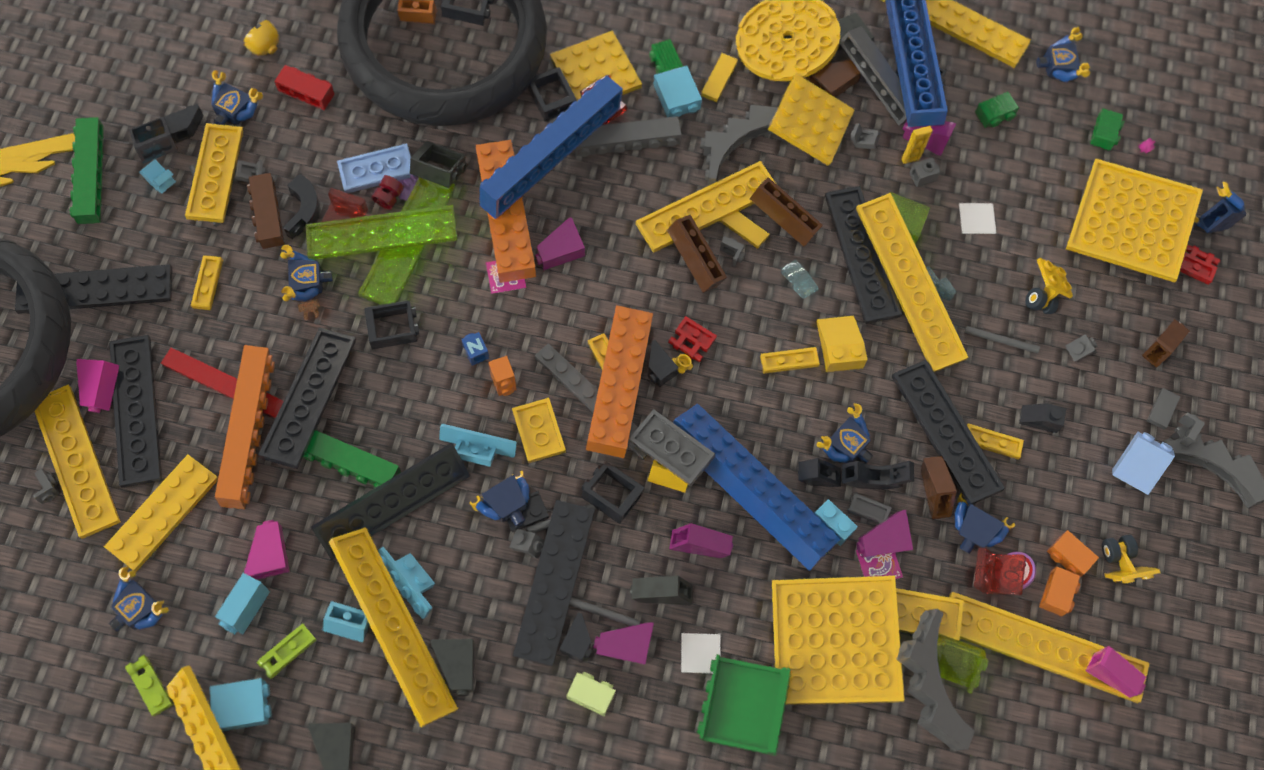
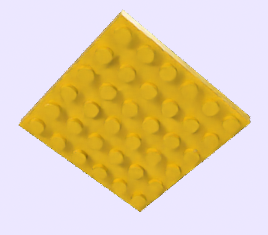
(1134, 220)
(838, 639)

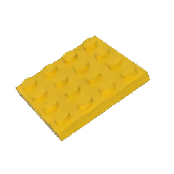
(594, 59)
(811, 119)

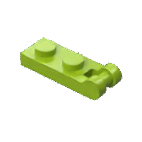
(286, 650)
(149, 686)

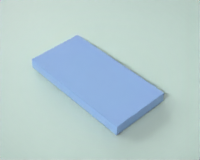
(369, 168)

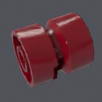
(387, 193)

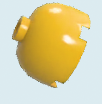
(262, 40)

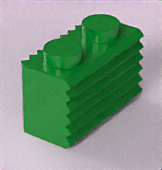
(665, 56)
(996, 110)
(1107, 129)

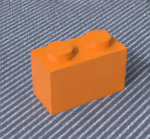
(417, 11)
(502, 376)
(1072, 554)
(1060, 591)

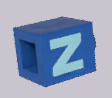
(475, 348)

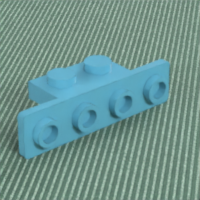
(477, 446)
(410, 580)

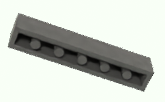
(875, 71)
(631, 136)

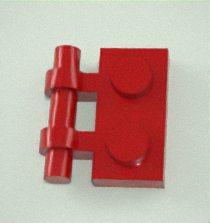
(1197, 268)
(696, 335)

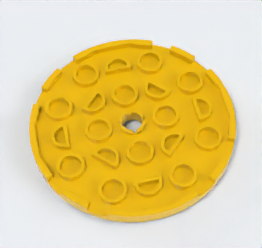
(772, 57)

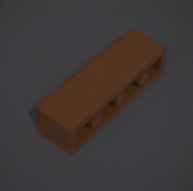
(266, 211)
(785, 211)
(696, 253)

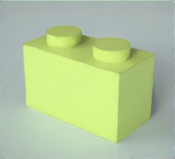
(591, 693)

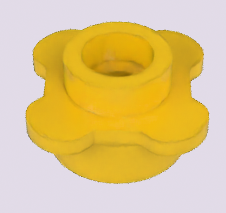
(683, 362)

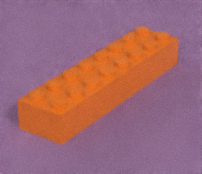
(509, 230)
(619, 382)
(244, 428)

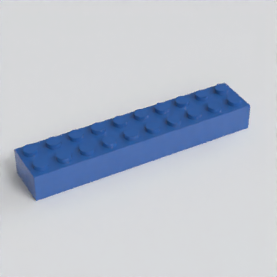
(917, 62)
(550, 147)
(760, 490)

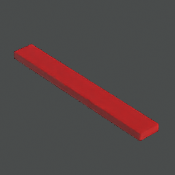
(212, 378)

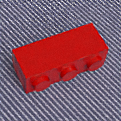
(304, 87)

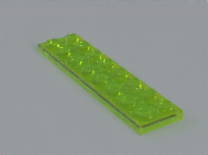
(381, 232)
(395, 266)

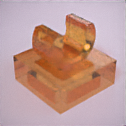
(309, 306)

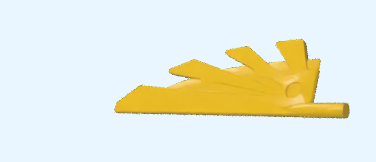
(24, 157)

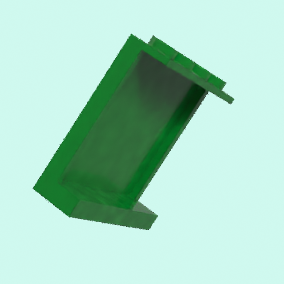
(744, 705)

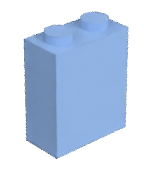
(1143, 462)

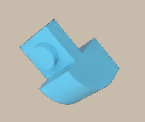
(157, 176)

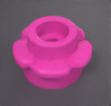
(1147, 145)

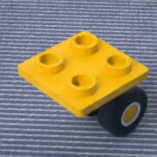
(1055, 283)
(1123, 552)

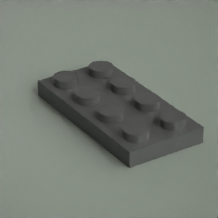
(672, 447)

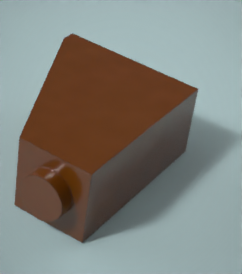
(836, 77)
(1166, 343)
(938, 487)

